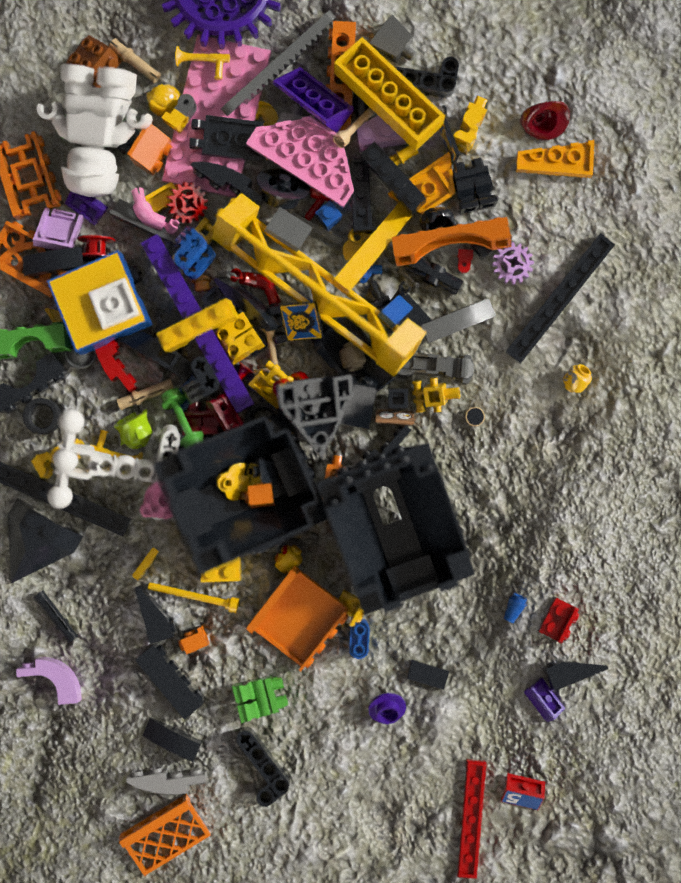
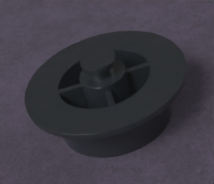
(281, 188)

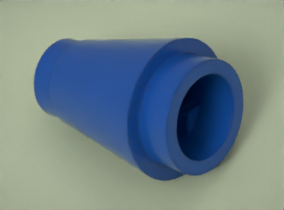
(514, 607)

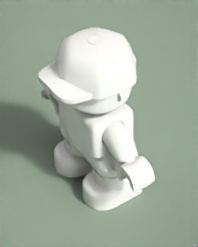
(95, 123)

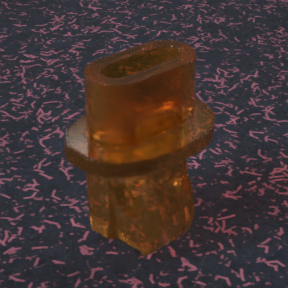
(202, 283)

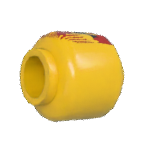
(288, 558)

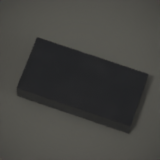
(428, 674)

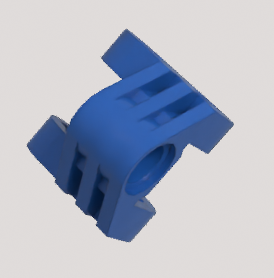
(192, 247)

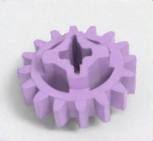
(519, 264)

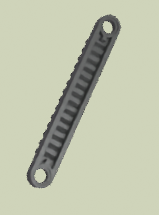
(278, 65)

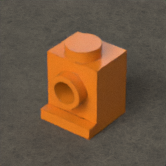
(194, 640)

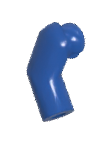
(374, 269)

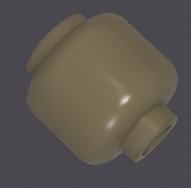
(352, 357)

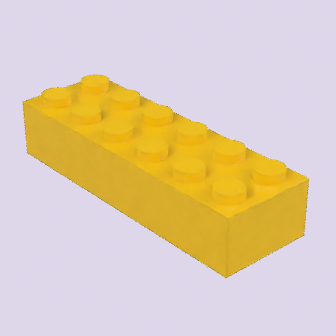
(388, 93)

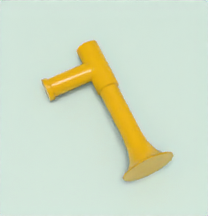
(181, 56)
(100, 447)

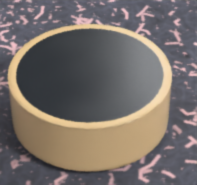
(475, 416)

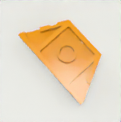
(434, 183)

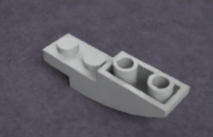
(160, 782)

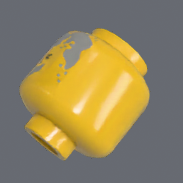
(577, 378)

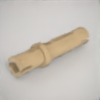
(128, 56)
(144, 394)

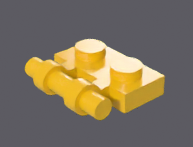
(263, 382)

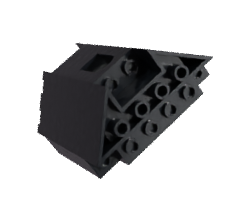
(225, 529)
(405, 556)

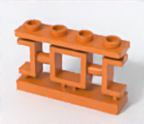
(12, 179)

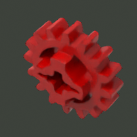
(181, 208)

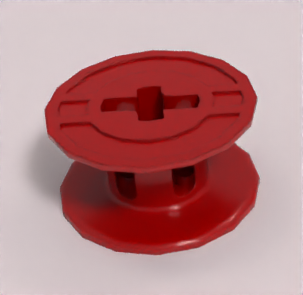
(95, 246)

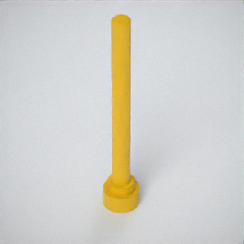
(230, 604)

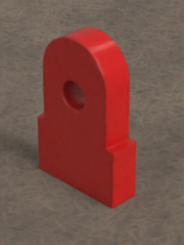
(464, 256)

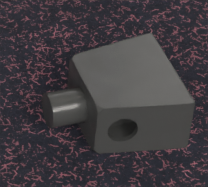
(393, 41)

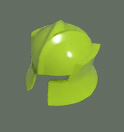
(134, 430)

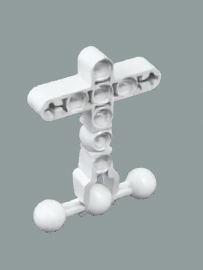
(66, 459)

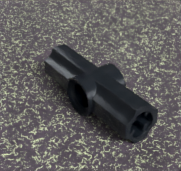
(435, 276)

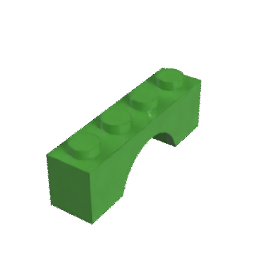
(53, 336)

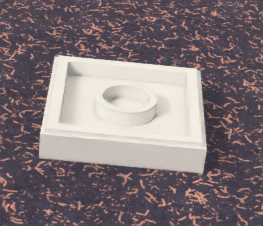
(114, 303)

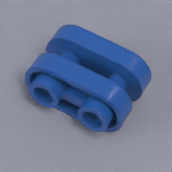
(359, 639)

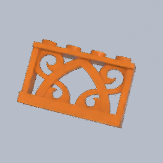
(7, 257)

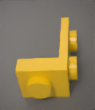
(354, 605)

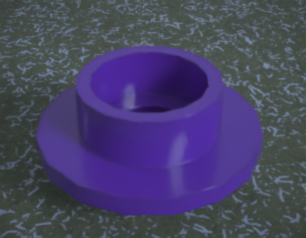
(387, 708)

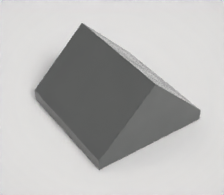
(288, 229)

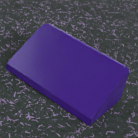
(89, 207)
(544, 700)

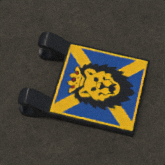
(448, 139)
(299, 320)

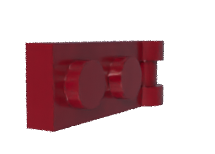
(228, 418)

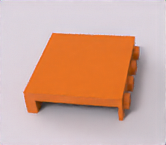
(299, 618)

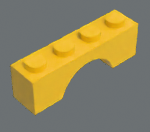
(197, 324)

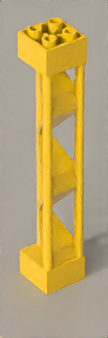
(237, 223)

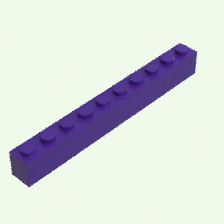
(187, 307)

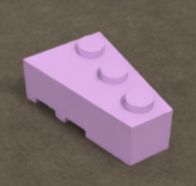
(377, 131)

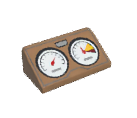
(394, 417)

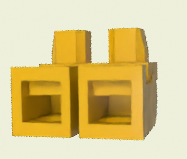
(239, 339)

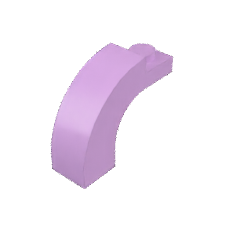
(59, 673)

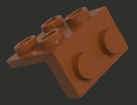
(94, 55)

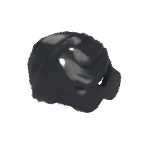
(436, 218)

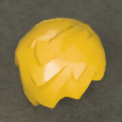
(162, 99)

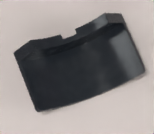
(333, 342)

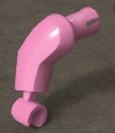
(148, 217)

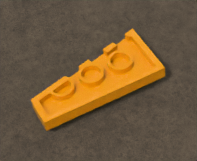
(567, 160)

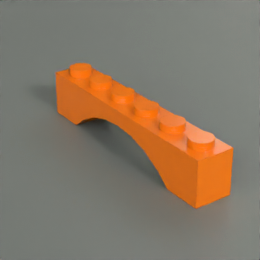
(490, 233)

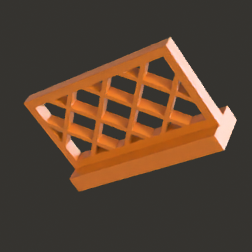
(153, 823)

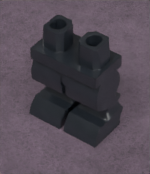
(473, 180)

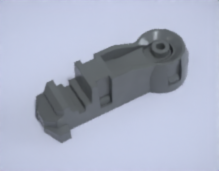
(438, 366)

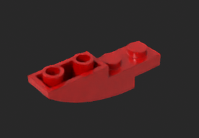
(114, 367)

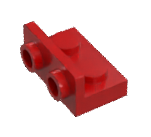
(559, 620)

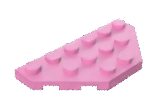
(308, 153)

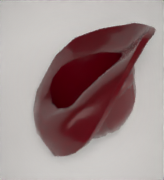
(545, 120)

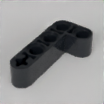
(437, 79)
(259, 763)

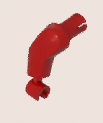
(257, 281)

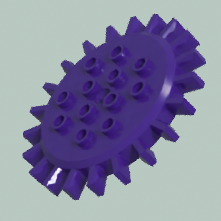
(211, 19)

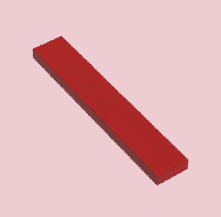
(471, 818)

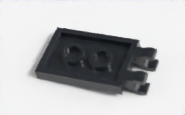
(225, 137)

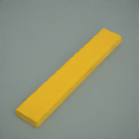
(372, 248)

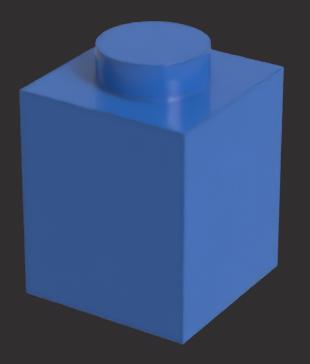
(328, 215)

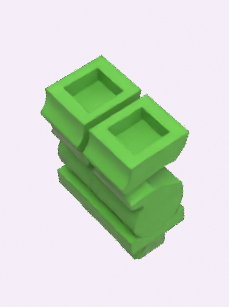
(264, 697)

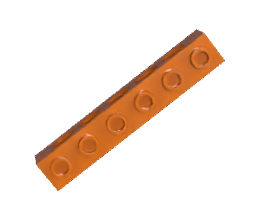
(340, 32)

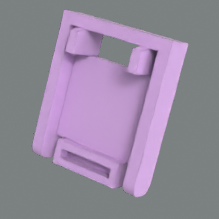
(57, 230)

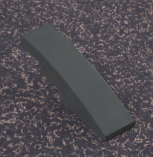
(458, 320)

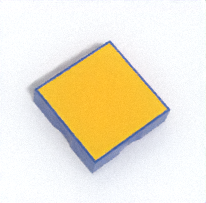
(76, 307)

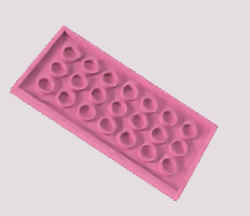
(210, 97)

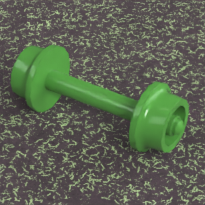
(172, 400)

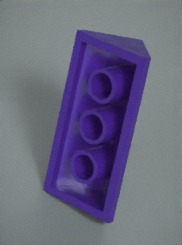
(315, 98)

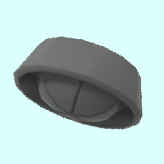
(77, 360)

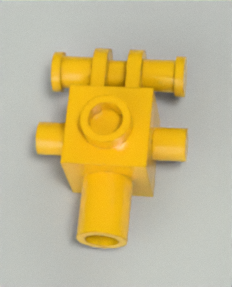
(434, 395)

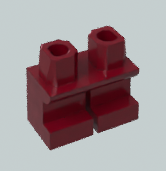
(202, 420)

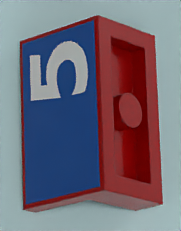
(523, 791)

